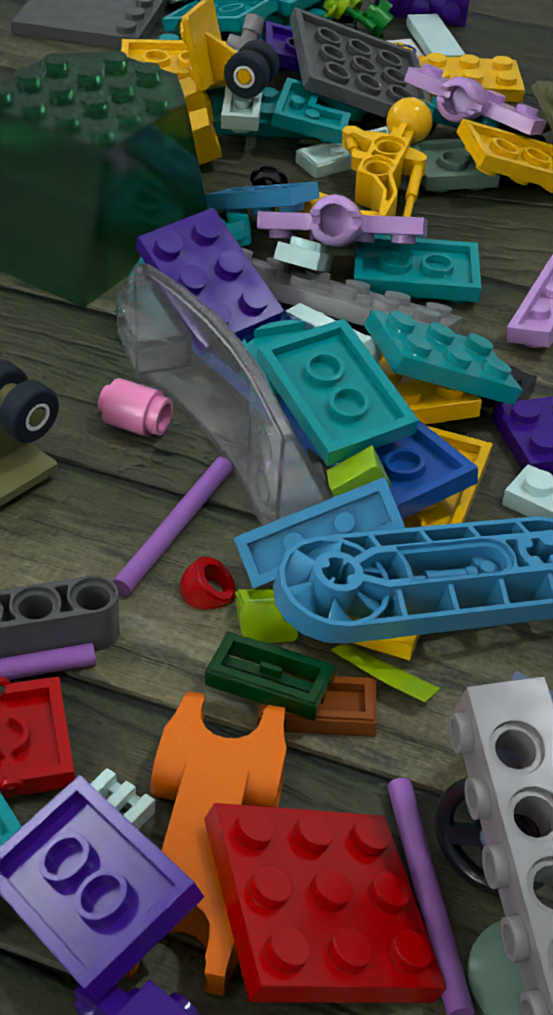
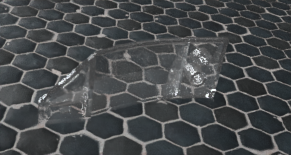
(220, 387)

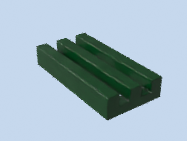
(267, 682)

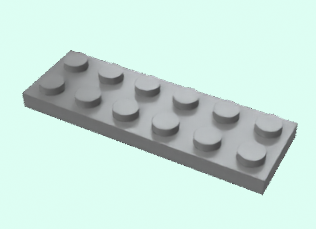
(345, 300)

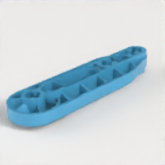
(418, 580)

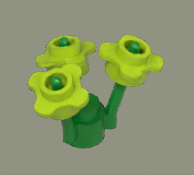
(374, 18)

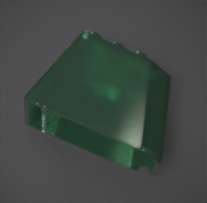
(88, 165)

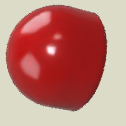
(197, 590)

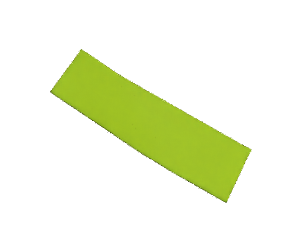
(387, 673)

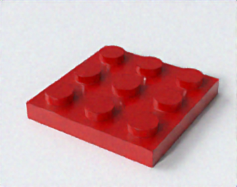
(320, 907)

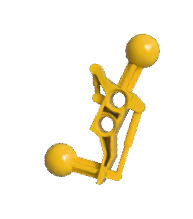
(386, 159)

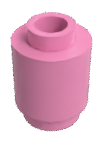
(135, 408)

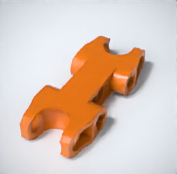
(195, 773)

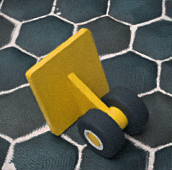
(213, 60)

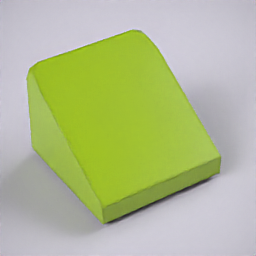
(356, 472)
(261, 618)

